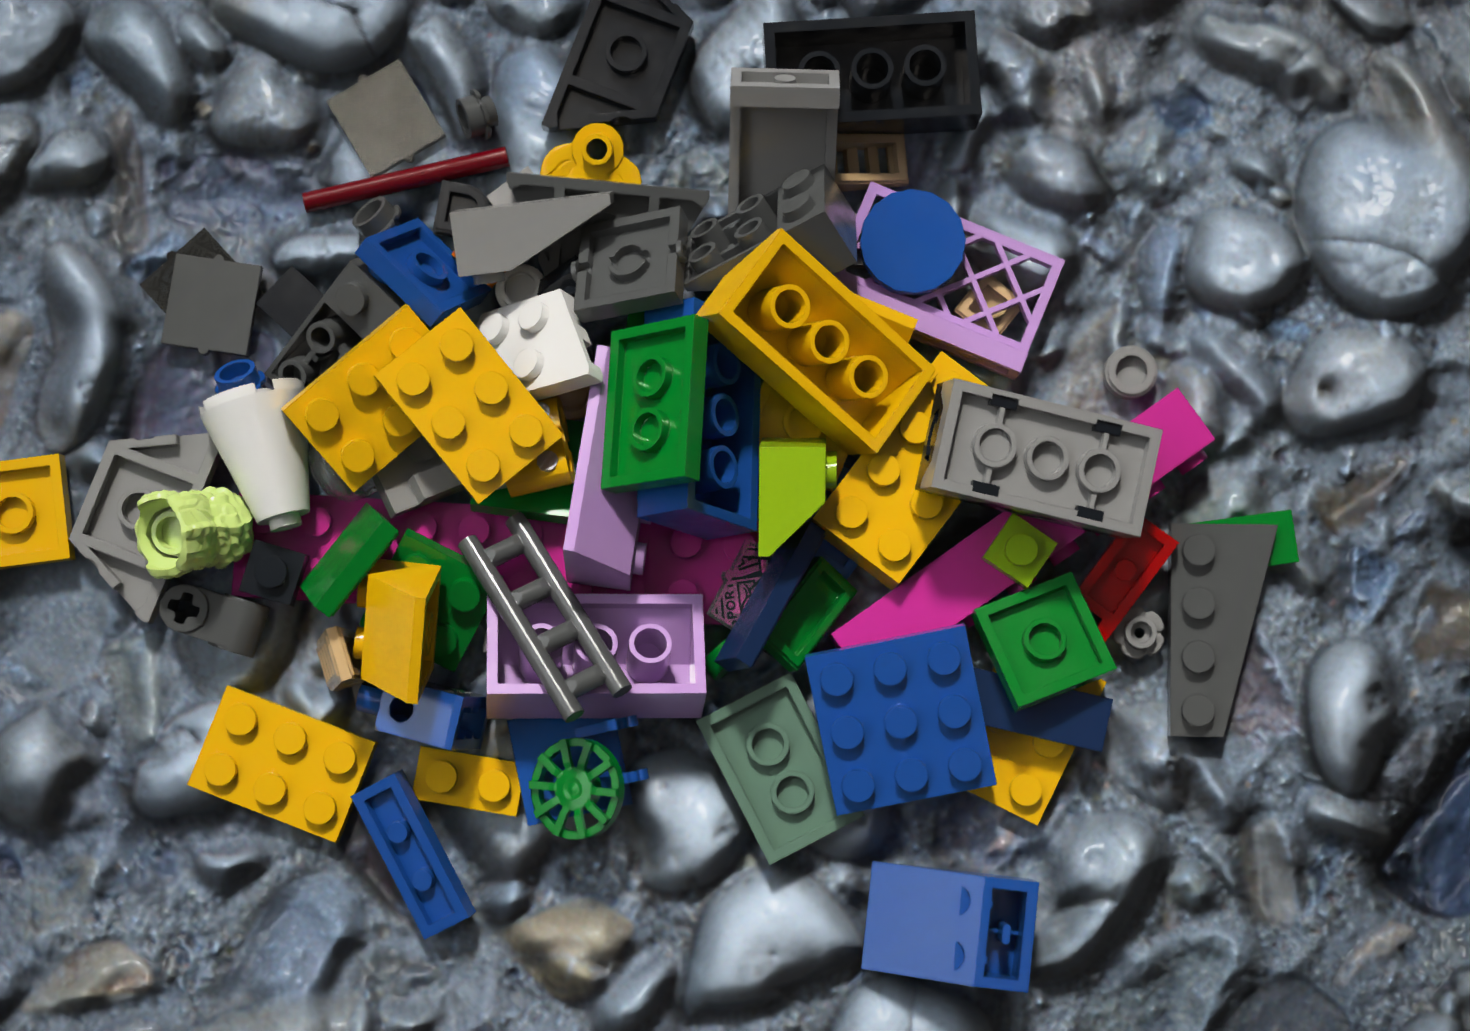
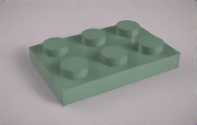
(775, 767)

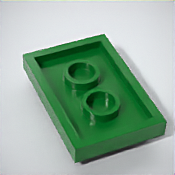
(655, 405)

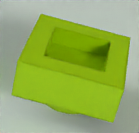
(1019, 551)

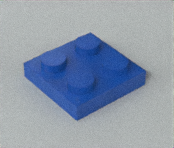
(420, 271)

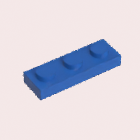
(413, 854)

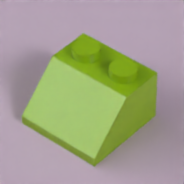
(791, 486)

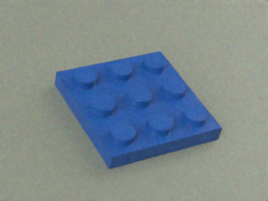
(900, 719)

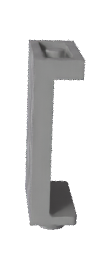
(779, 127)

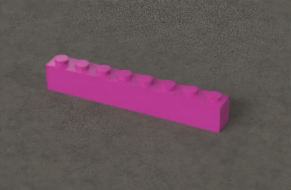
(962, 581)

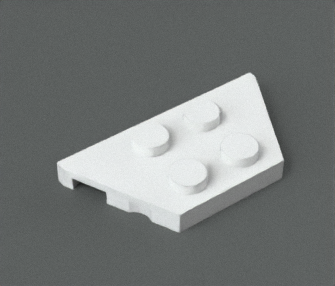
(542, 344)

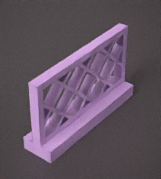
(959, 335)

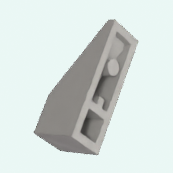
(506, 235)

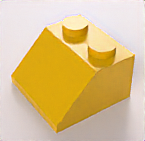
(398, 626)

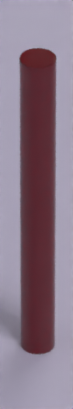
(405, 179)

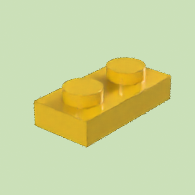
(467, 781)

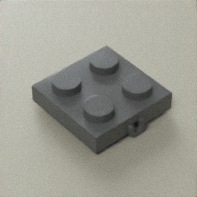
(631, 264)

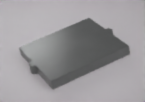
(212, 305)

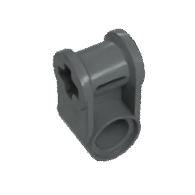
(222, 619)

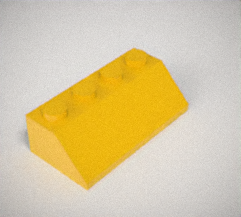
(816, 344)

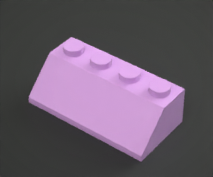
(601, 525)
(650, 636)

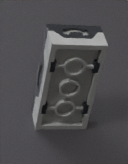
(1038, 459)

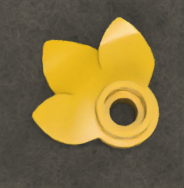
(575, 161)

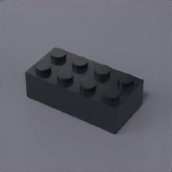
(892, 68)

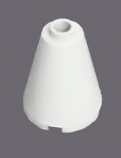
(262, 450)

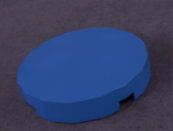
(912, 242)

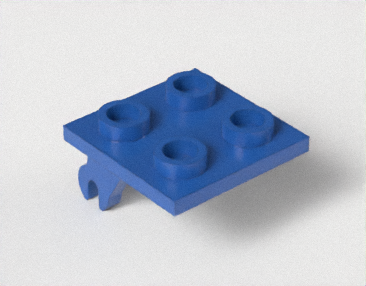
(536, 735)

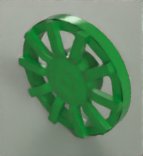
(577, 788)

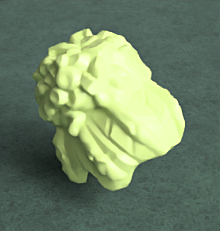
(192, 530)

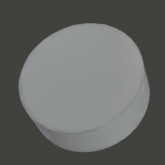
(1129, 372)

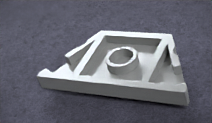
(110, 510)

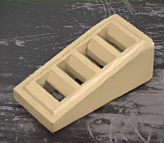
(895, 155)
(337, 658)

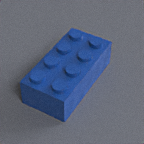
(727, 492)

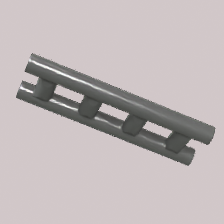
(538, 647)

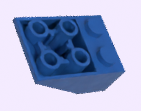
(950, 926)

